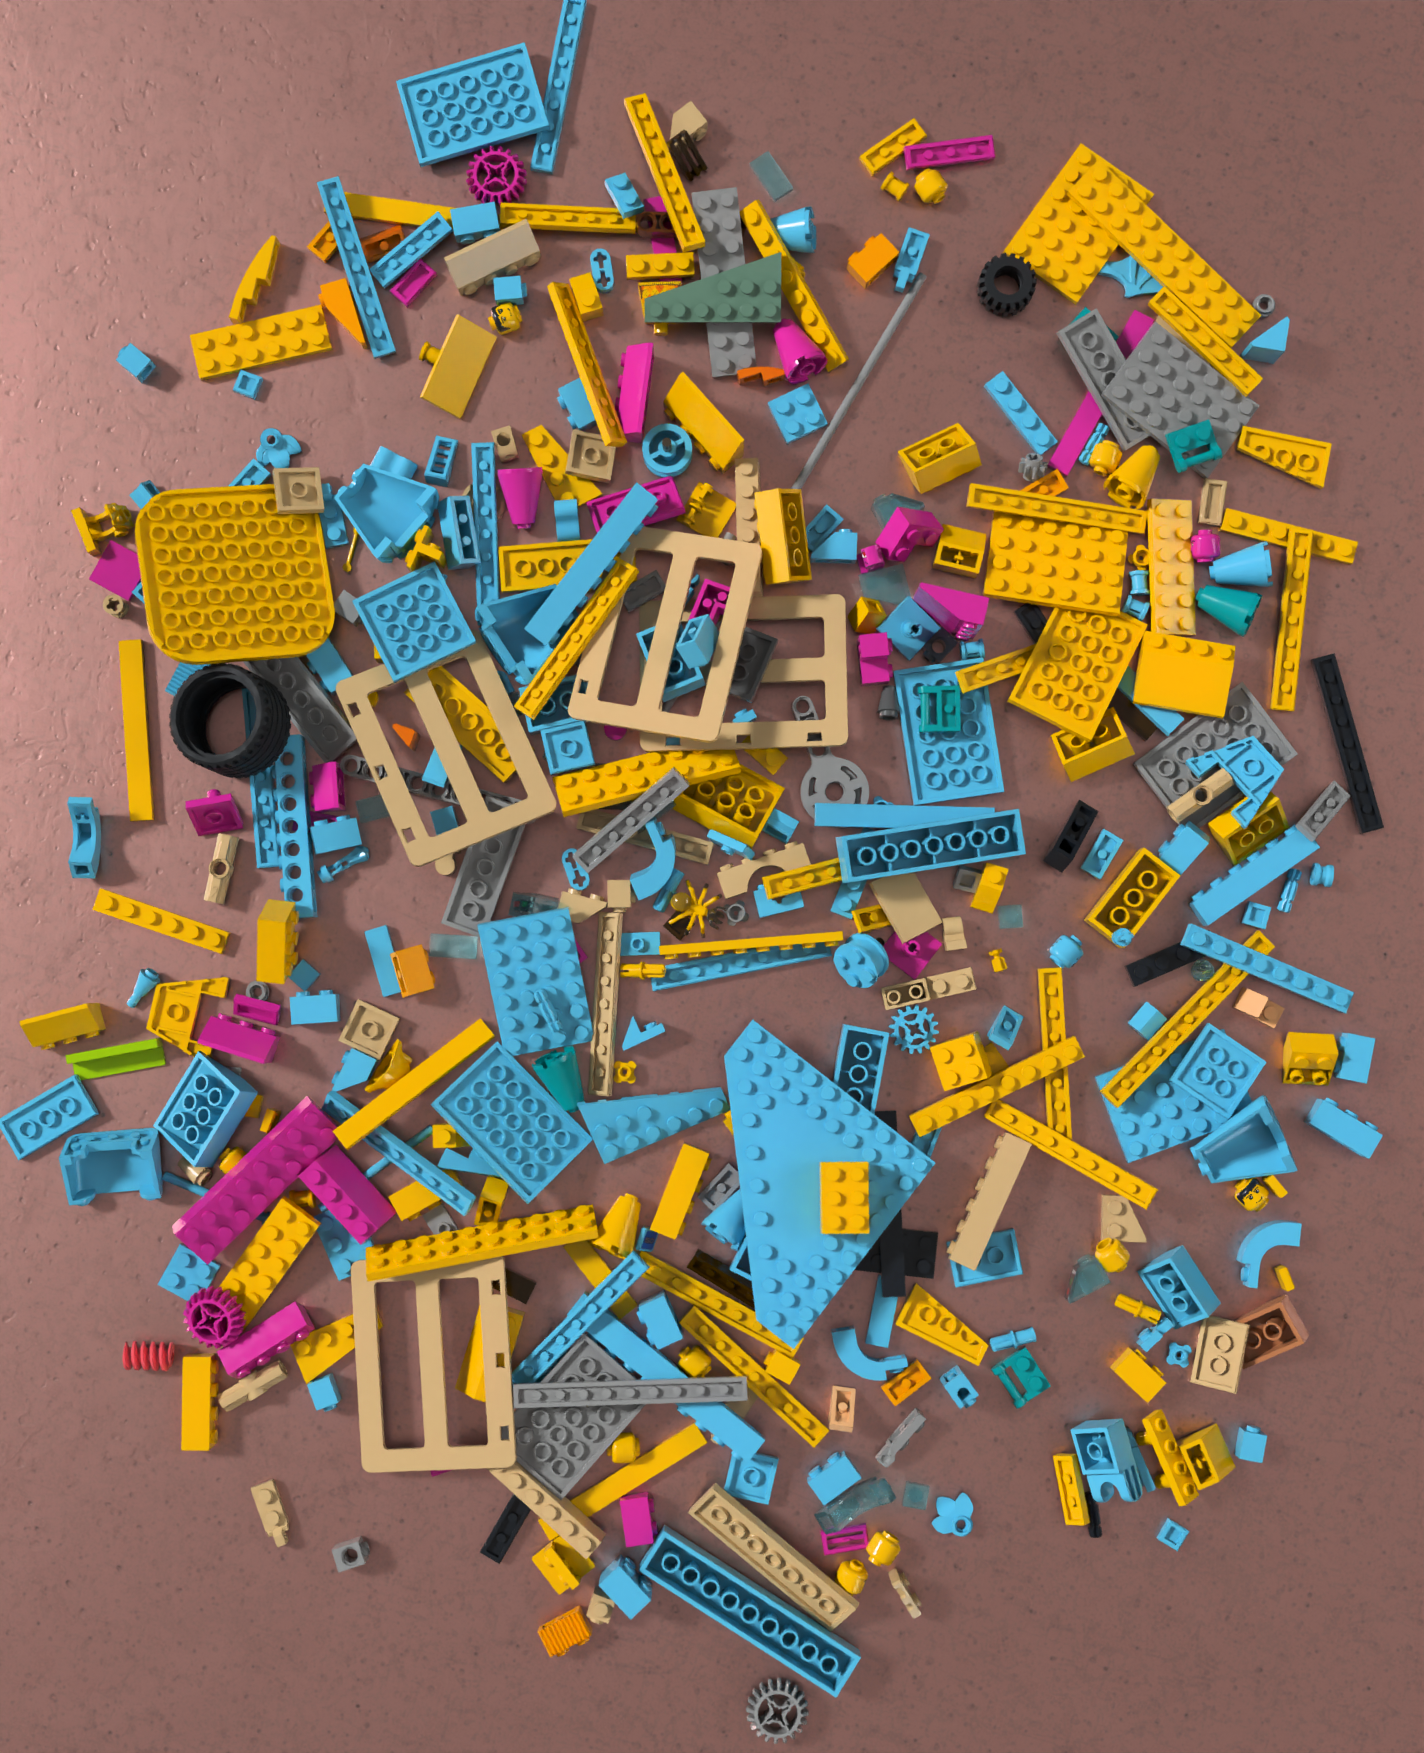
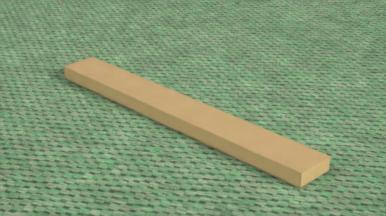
(605, 1003)

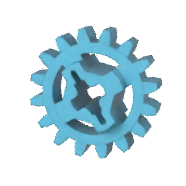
(919, 1019)

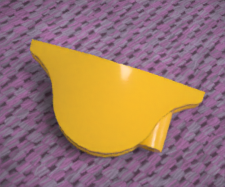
(391, 1068)

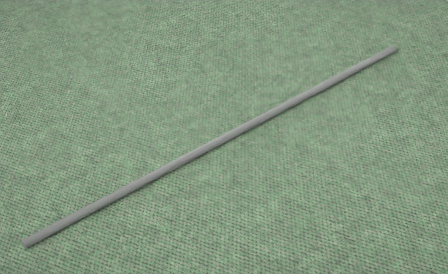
(848, 400)

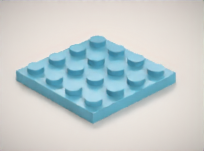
(414, 622)

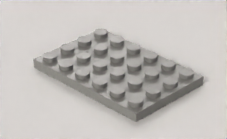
(1171, 388)
(1165, 764)
(566, 1441)

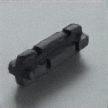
(1095, 1529)

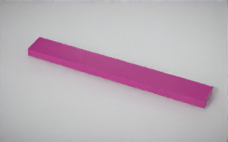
(1089, 412)

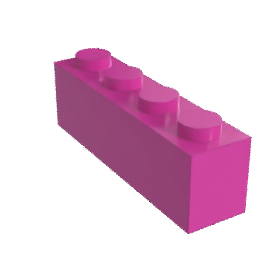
(266, 1340)

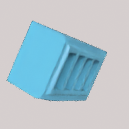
(439, 475)

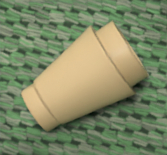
(197, 1175)

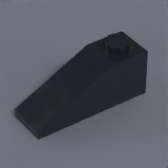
(1070, 836)

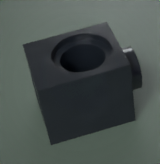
(945, 639)

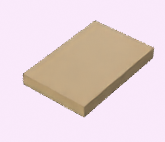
(905, 905)
(1220, 1353)

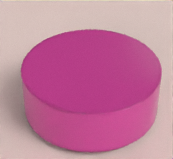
(614, 733)

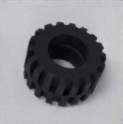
(1010, 267)

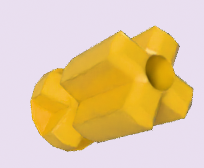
(998, 963)

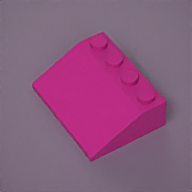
(954, 610)

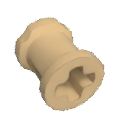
(122, 607)

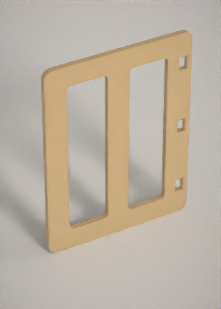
(829, 669)
(646, 713)
(480, 822)
(437, 1451)

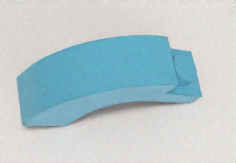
(86, 837)
(654, 877)
(1260, 1241)
(860, 1363)

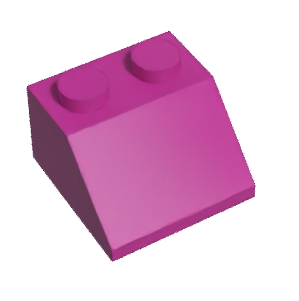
(328, 788)

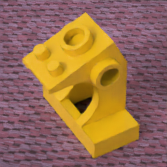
(92, 531)

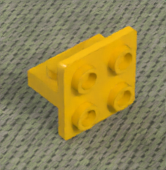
(424, 551)
(562, 1564)

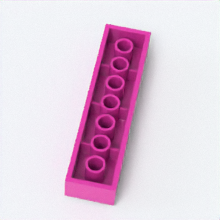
(256, 1180)

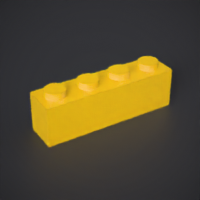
(680, 1190)
(199, 1402)

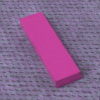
(949, 152)
(661, 245)

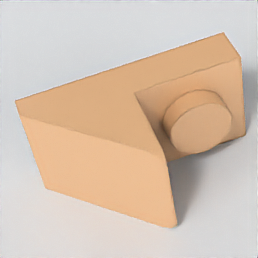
(1258, 1007)
(842, 1409)

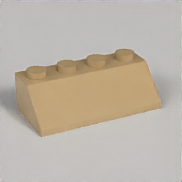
(493, 257)

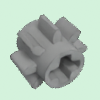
(1032, 467)

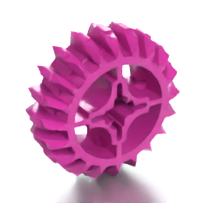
(507, 163)
(214, 1304)

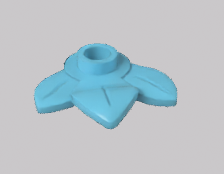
(279, 452)
(952, 1512)

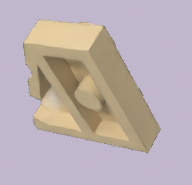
(1119, 1220)
(911, 1601)

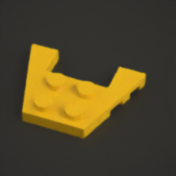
(176, 1011)

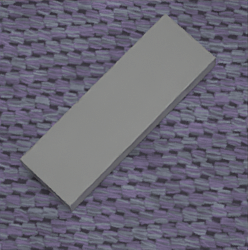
(1322, 811)

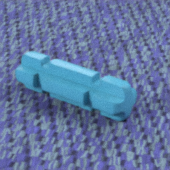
(1097, 437)
(1289, 890)
(547, 1010)

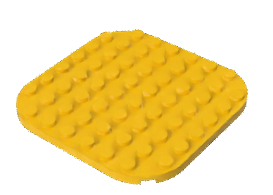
(232, 576)

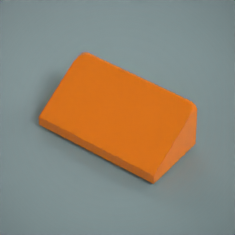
(381, 243)
(408, 735)

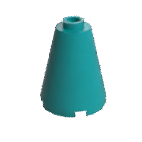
(1229, 606)
(562, 1077)

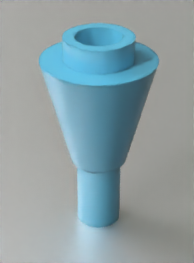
(146, 981)

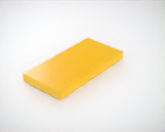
(458, 366)

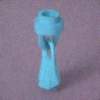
(358, 855)

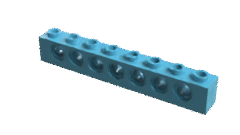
(304, 859)

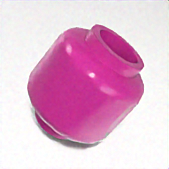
(1205, 546)

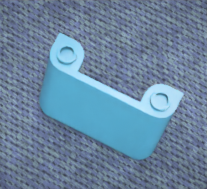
(112, 1163)

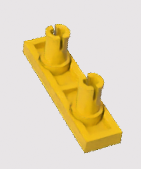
(1176, 1472)

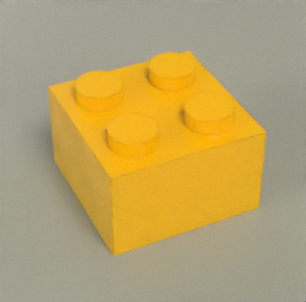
(961, 1061)

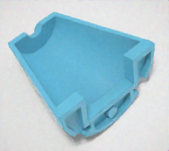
(387, 510)
(507, 639)
(1245, 1146)

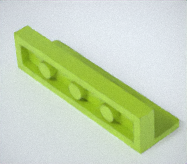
(118, 1059)

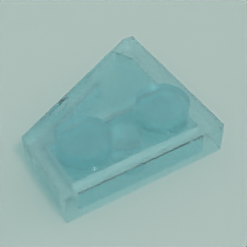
(885, 584)

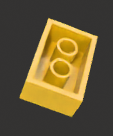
(276, 941)
(844, 1197)

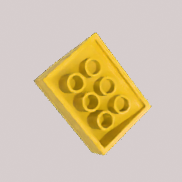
(703, 424)
(1183, 674)
(731, 804)

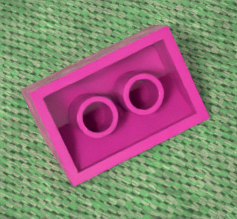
(240, 1038)

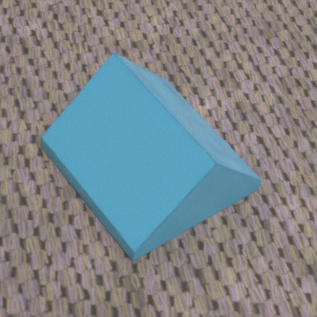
(1269, 345)

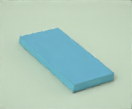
(48, 1117)

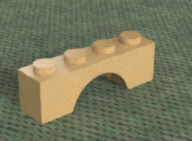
(735, 879)

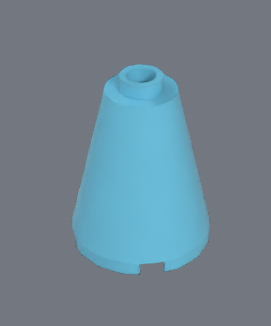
(797, 230)
(1244, 567)
(727, 1222)

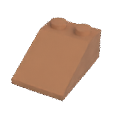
(1272, 1330)

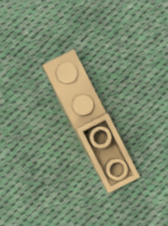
(928, 988)

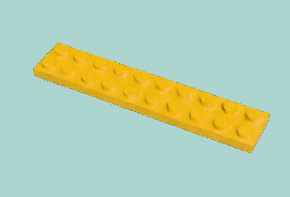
(1163, 253)
(480, 1242)

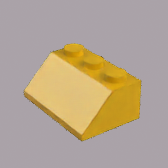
(940, 458)
(1106, 747)
(1239, 842)
(64, 1025)

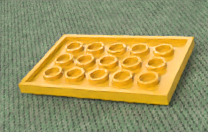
(1061, 238)
(1055, 564)
(1077, 668)

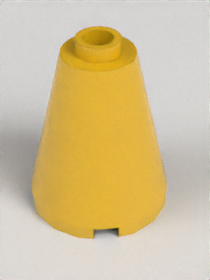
(1133, 479)
(619, 1227)

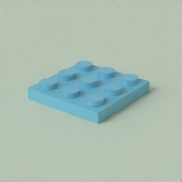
(1217, 1071)

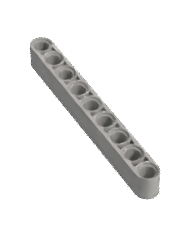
(409, 776)

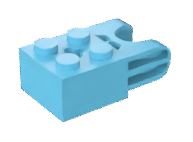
(1107, 1459)

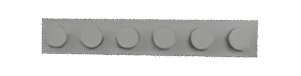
(631, 819)

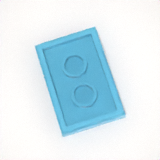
(998, 1261)

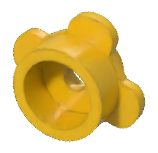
(1134, 558)
(629, 1067)

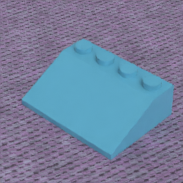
(205, 1110)

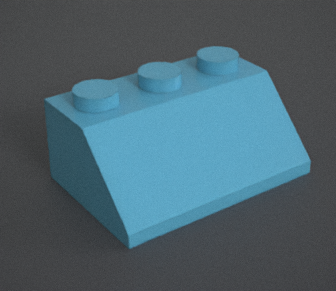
(1179, 1287)

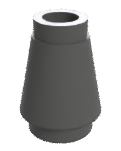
(888, 704)

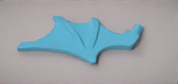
(1132, 277)

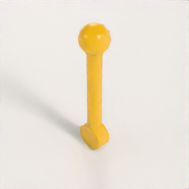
(347, 566)

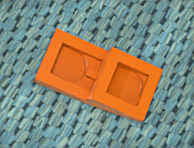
(768, 375)

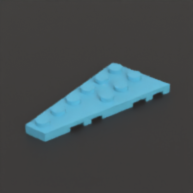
(642, 1120)

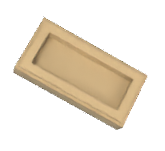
(1212, 502)

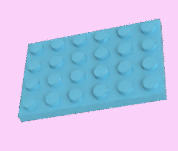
(472, 104)
(948, 763)
(529, 956)
(1160, 1111)
(512, 1122)

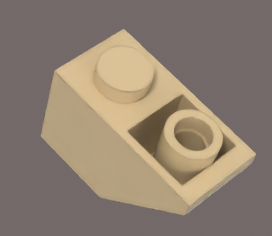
(692, 121)
(581, 907)

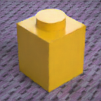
(781, 1366)

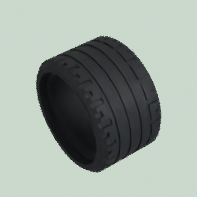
(194, 703)

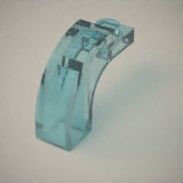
(853, 1502)

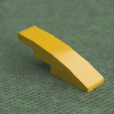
(258, 274)

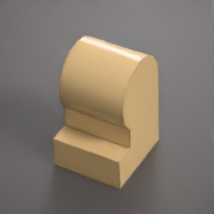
(505, 443)
(447, 865)
(953, 933)

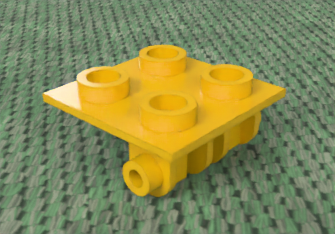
(707, 511)

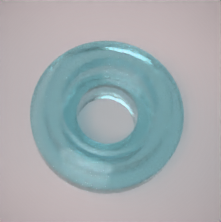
(1202, 965)

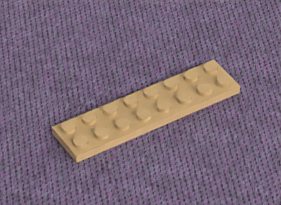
(773, 1557)

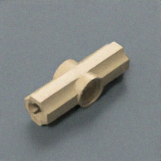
(1189, 804)
(224, 853)
(252, 1385)

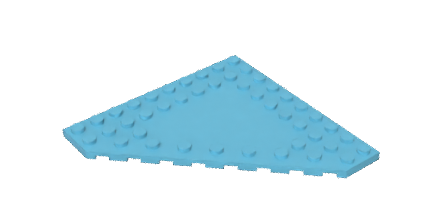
(783, 1126)

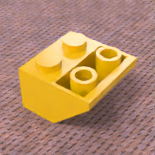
(959, 551)
(1309, 1058)
(1206, 1456)

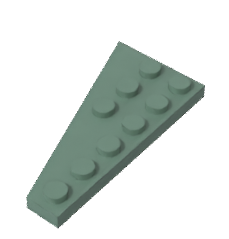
(733, 296)

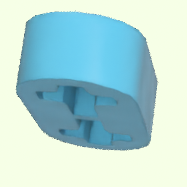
(607, 270)
(571, 872)

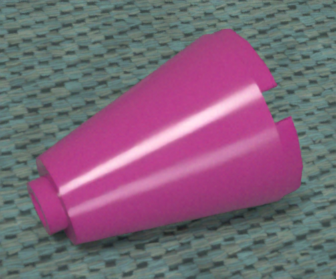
(797, 352)
(521, 493)

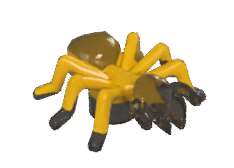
(692, 907)

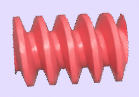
(148, 1357)

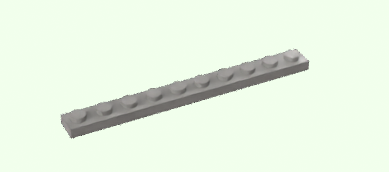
(630, 1392)

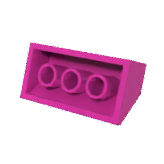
(635, 390)
(348, 1194)

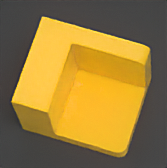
(866, 615)

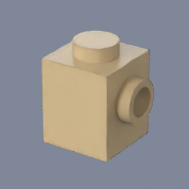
(620, 895)
(600, 1607)

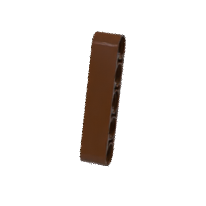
(657, 229)

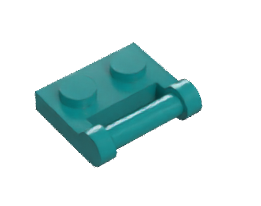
(1191, 438)
(946, 708)
(1026, 1371)

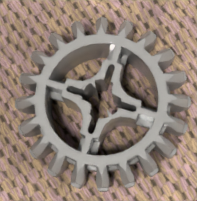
(787, 1728)

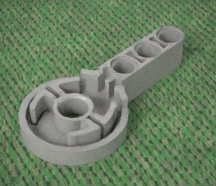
(828, 770)

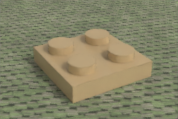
(589, 457)
(298, 490)
(369, 1029)

